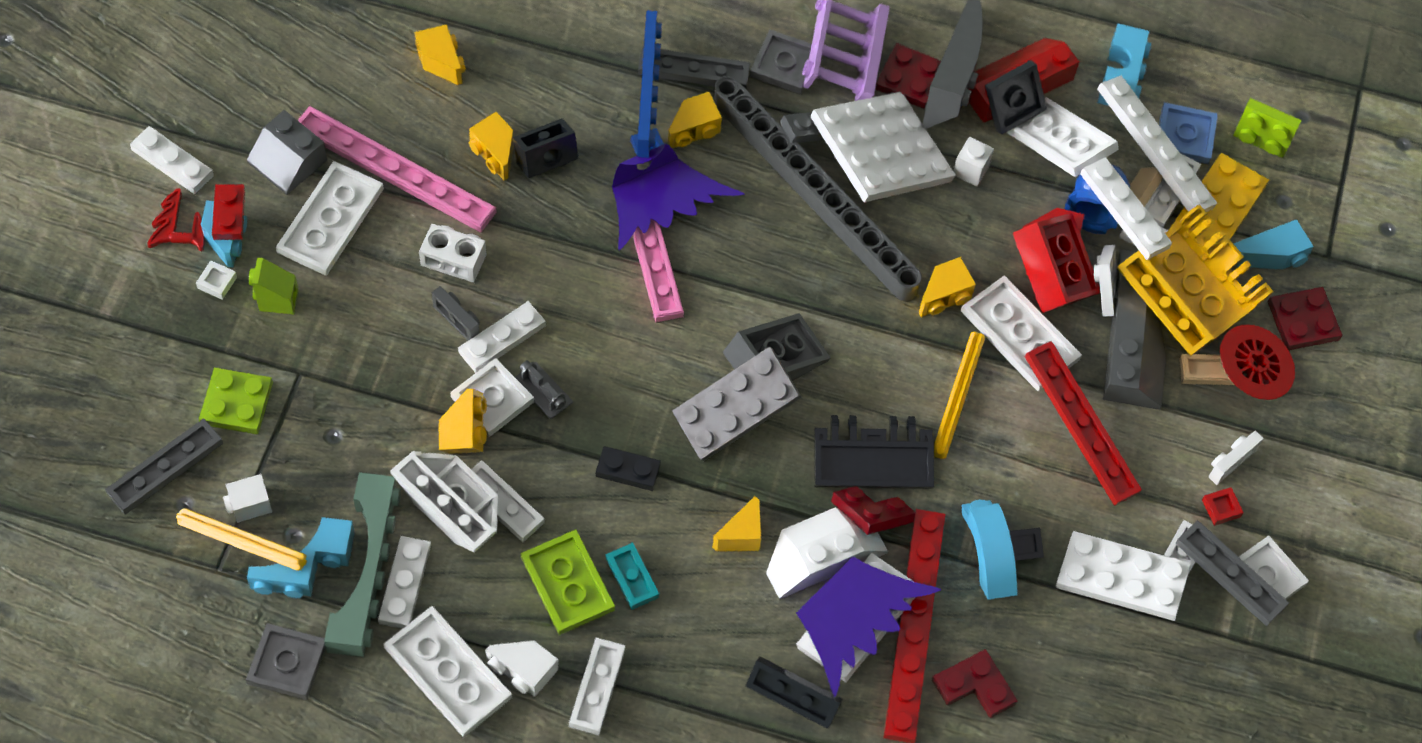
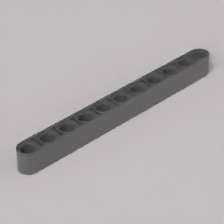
(817, 198)

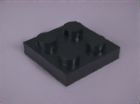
(1016, 97)

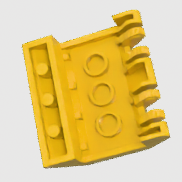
(1194, 284)

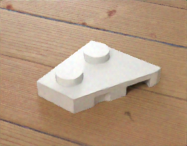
(1106, 274)

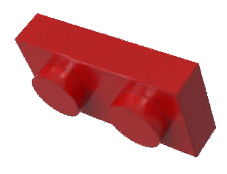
(228, 212)

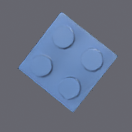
(1189, 130)

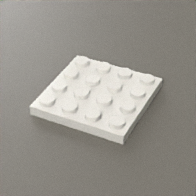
(882, 146)

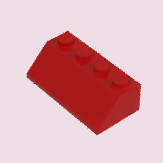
(1054, 62)

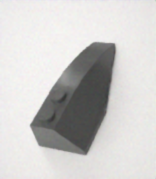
(957, 68)
(1135, 349)

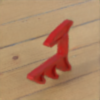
(168, 220)

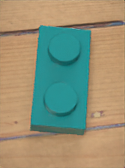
(632, 576)

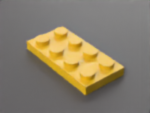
(1235, 192)

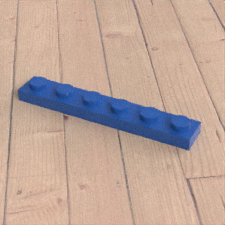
(649, 93)

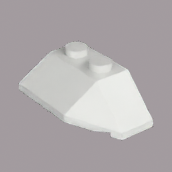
(450, 496)
(818, 550)

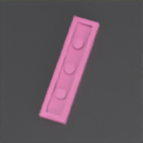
(658, 273)

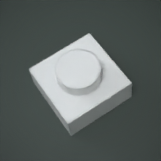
(216, 280)

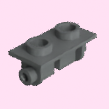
(546, 392)

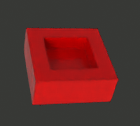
(1222, 506)

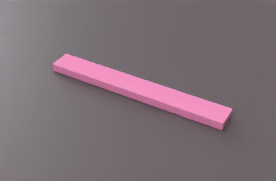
(399, 170)

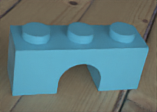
(1128, 49)

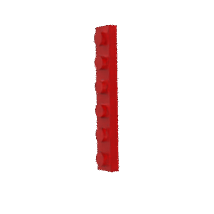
(1083, 423)

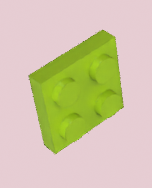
(1266, 128)
(236, 400)

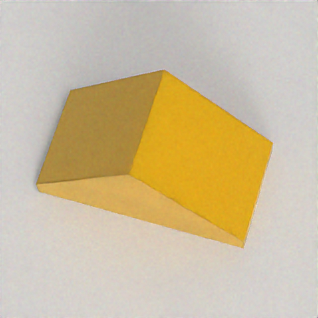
(742, 531)

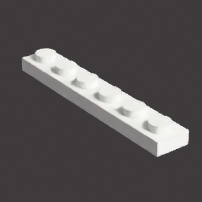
(1156, 144)

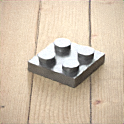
(782, 61)
(286, 661)

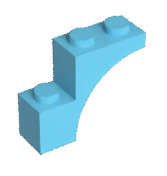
(329, 546)

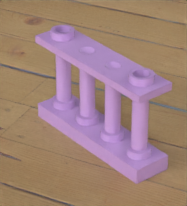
(871, 43)

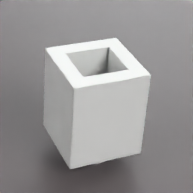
(973, 161)
(247, 498)

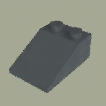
(788, 337)

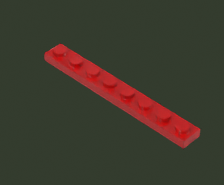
(914, 629)

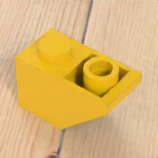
(438, 53)
(695, 120)
(494, 142)
(947, 286)
(462, 425)

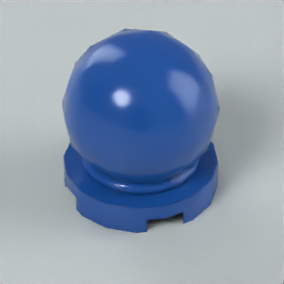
(1085, 201)

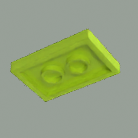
(567, 582)

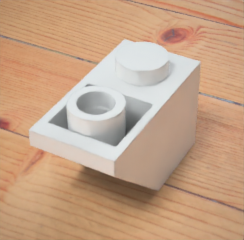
(524, 663)

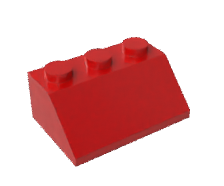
(1056, 262)

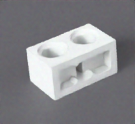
(450, 258)

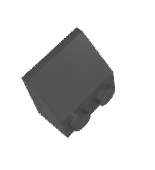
(287, 152)

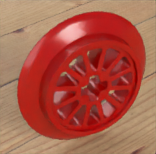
(1269, 378)

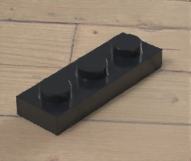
(793, 692)

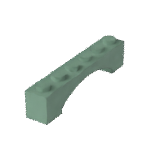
(349, 628)

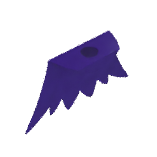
(659, 190)
(849, 610)

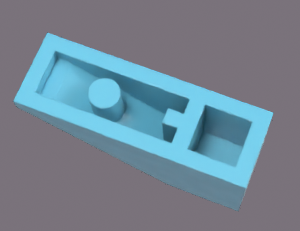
(1276, 247)

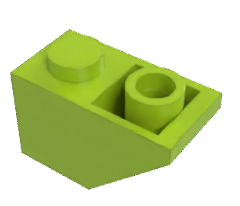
(273, 287)

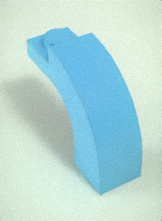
(993, 548)

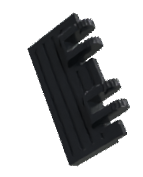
(873, 459)

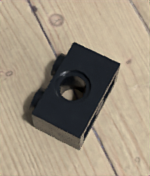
(545, 148)

